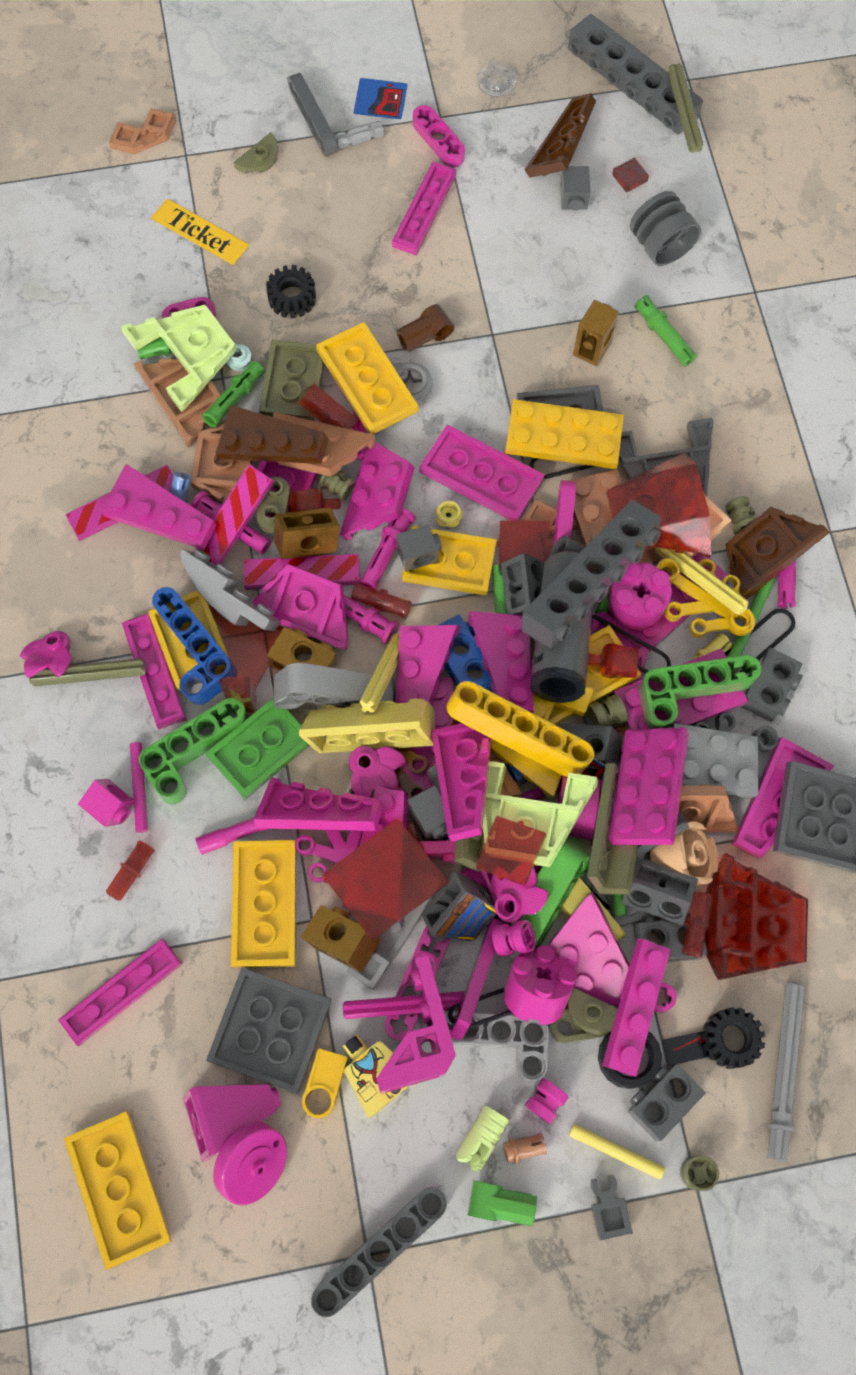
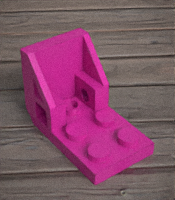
(409, 1062)

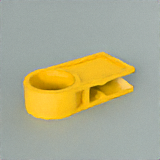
(326, 1075)

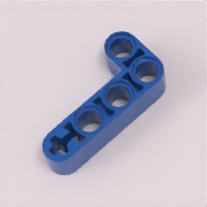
(192, 639)

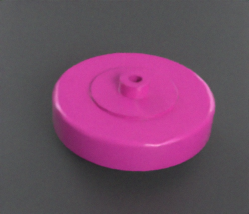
(250, 1163)

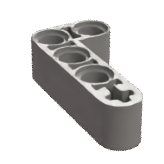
(321, 685)
(516, 1039)

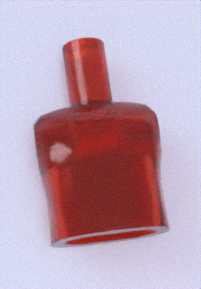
(311, 499)
(616, 661)

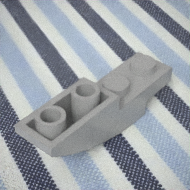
(221, 592)

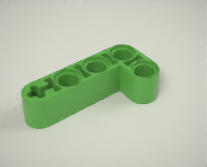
(700, 684)
(197, 746)
(559, 881)

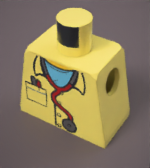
(363, 1073)

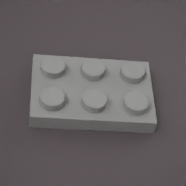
(721, 760)

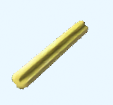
(706, 580)
(381, 676)

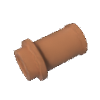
(524, 1148)

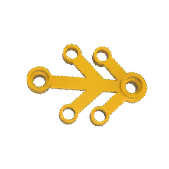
(705, 603)

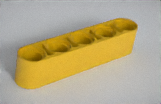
(519, 729)

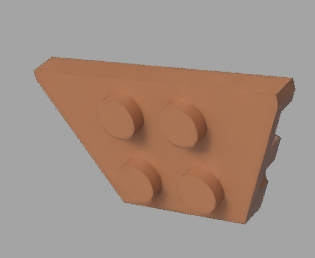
(165, 373)
(341, 446)
(212, 473)
(708, 806)

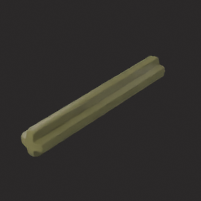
(685, 108)
(91, 672)

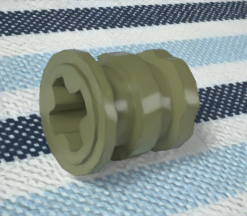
(338, 484)
(740, 513)

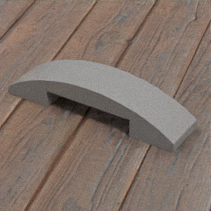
(388, 948)

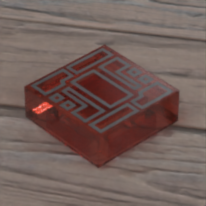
(630, 175)

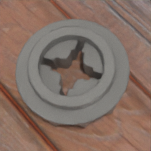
(419, 375)

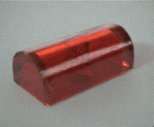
(325, 408)

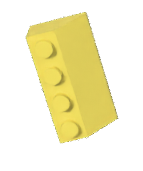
(390, 725)

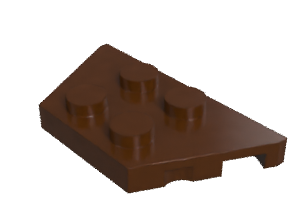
(769, 547)

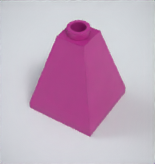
(222, 1110)

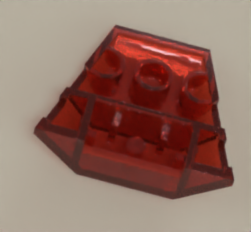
(675, 495)
(753, 922)

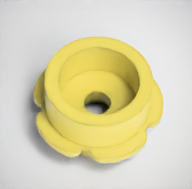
(445, 508)

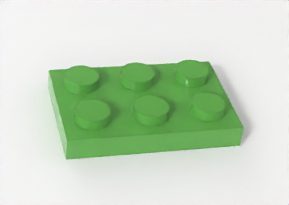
(258, 748)

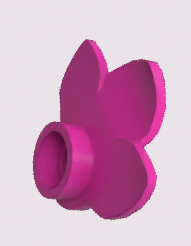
(47, 652)
(378, 772)
(526, 898)

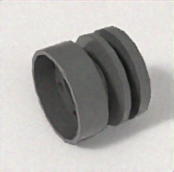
(665, 228)

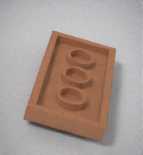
(592, 506)

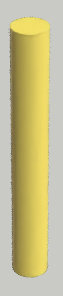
(617, 1151)

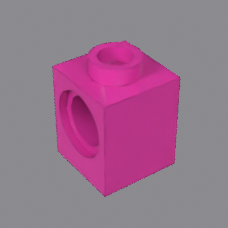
(106, 802)

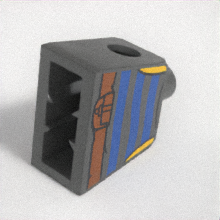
(460, 909)

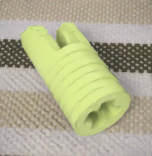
(482, 1138)

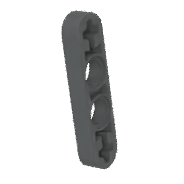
(312, 114)

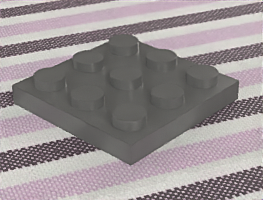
(817, 817)
(269, 1030)

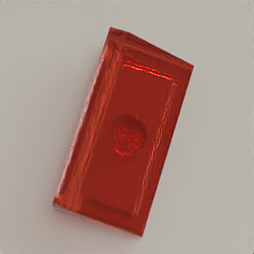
(241, 690)

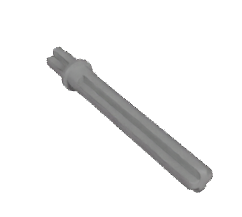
(786, 1073)

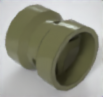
(608, 712)
(705, 1175)

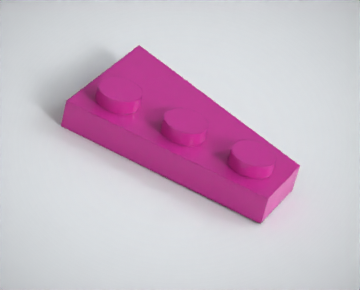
(422, 659)

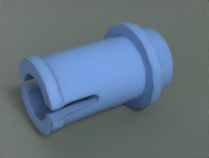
(180, 485)

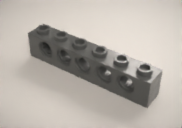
(628, 70)
(591, 574)

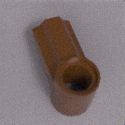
(431, 325)

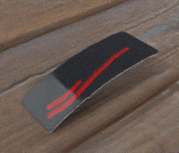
(685, 1048)

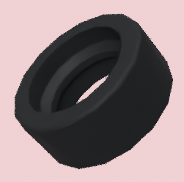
(643, 1078)

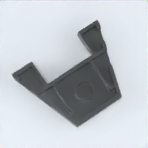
(700, 439)

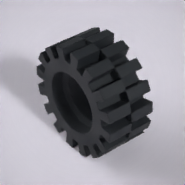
(286, 279)
(750, 1030)

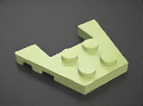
(196, 342)
(547, 817)

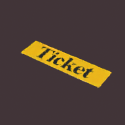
(200, 231)

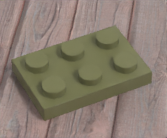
(288, 373)

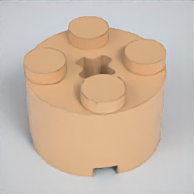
(690, 854)

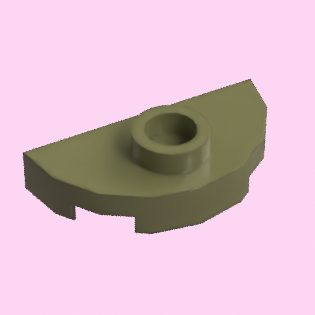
(260, 156)
(591, 1013)

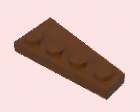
(561, 142)
(265, 438)

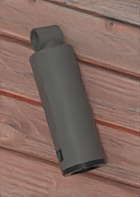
(562, 671)

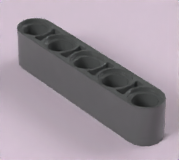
(371, 1267)

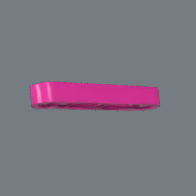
(409, 1021)

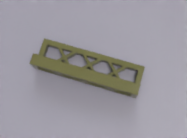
(610, 865)

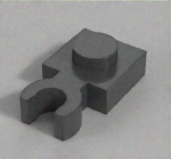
(610, 1214)

